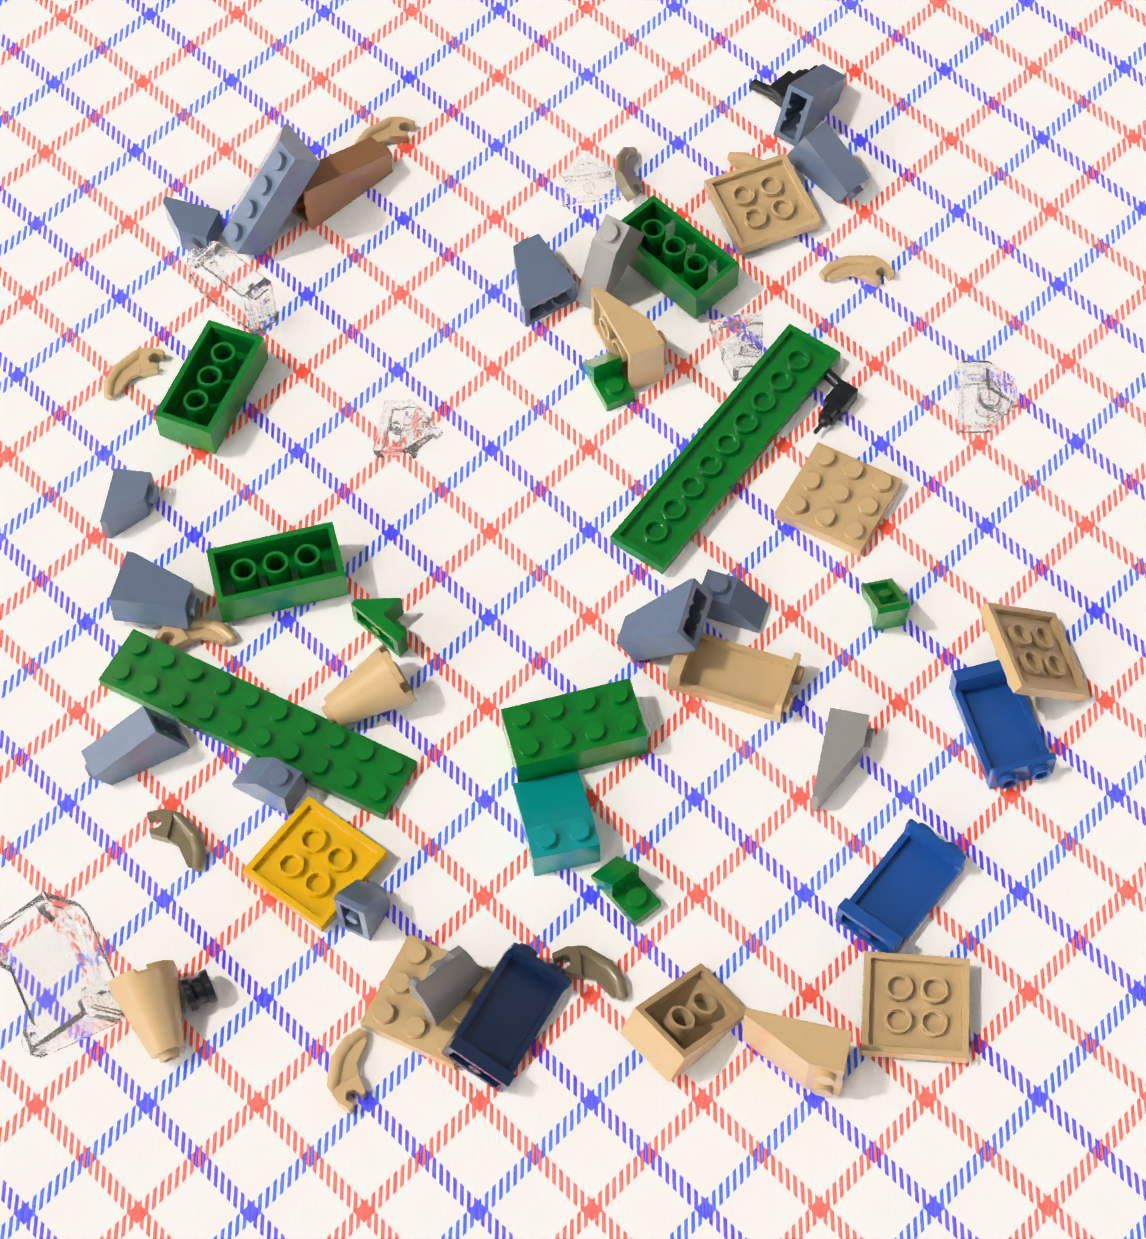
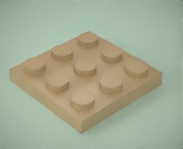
(762, 204)
(838, 499)
(1034, 652)
(915, 1007)
(401, 1017)

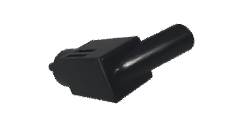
(777, 90)
(837, 401)

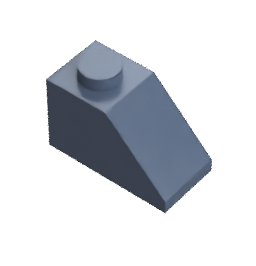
(192, 223)
(127, 500)
(734, 601)
(272, 783)
(361, 907)

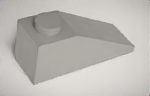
(608, 257)
(841, 752)

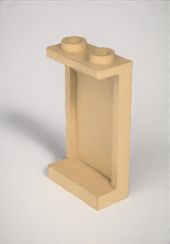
(737, 677)

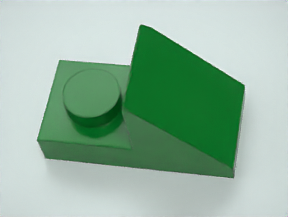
(608, 380)
(886, 602)
(380, 618)
(625, 889)

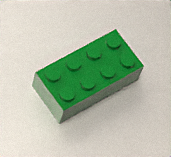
(680, 258)
(211, 386)
(277, 572)
(574, 730)

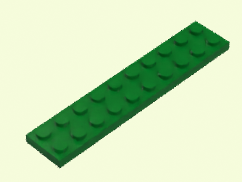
(724, 449)
(258, 723)

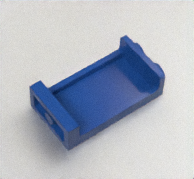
(1000, 726)
(902, 888)

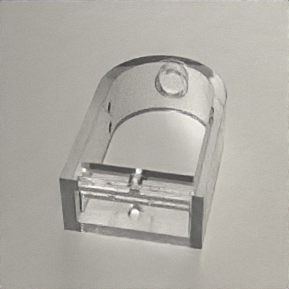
(233, 286)

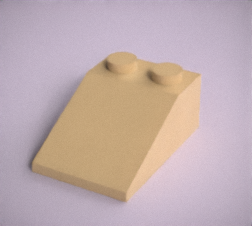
(629, 336)
(683, 1021)
(802, 1049)

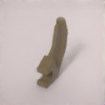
(625, 176)
(181, 833)
(593, 966)

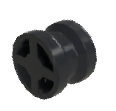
(198, 990)

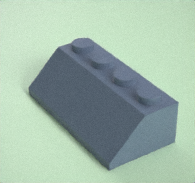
(270, 194)

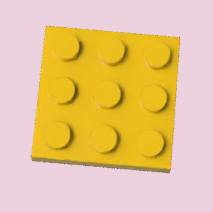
(313, 861)

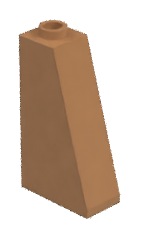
(342, 180)

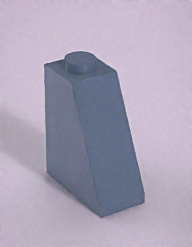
(808, 103)
(828, 163)
(541, 280)
(152, 595)
(667, 623)
(134, 746)

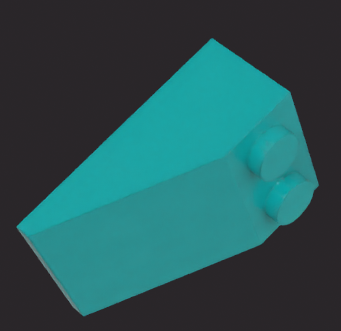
(557, 822)

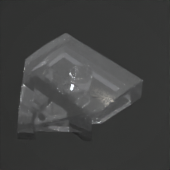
(588, 182)
(403, 429)

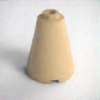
(369, 690)
(153, 1007)

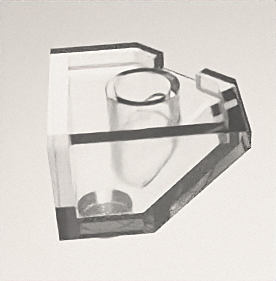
(982, 395)

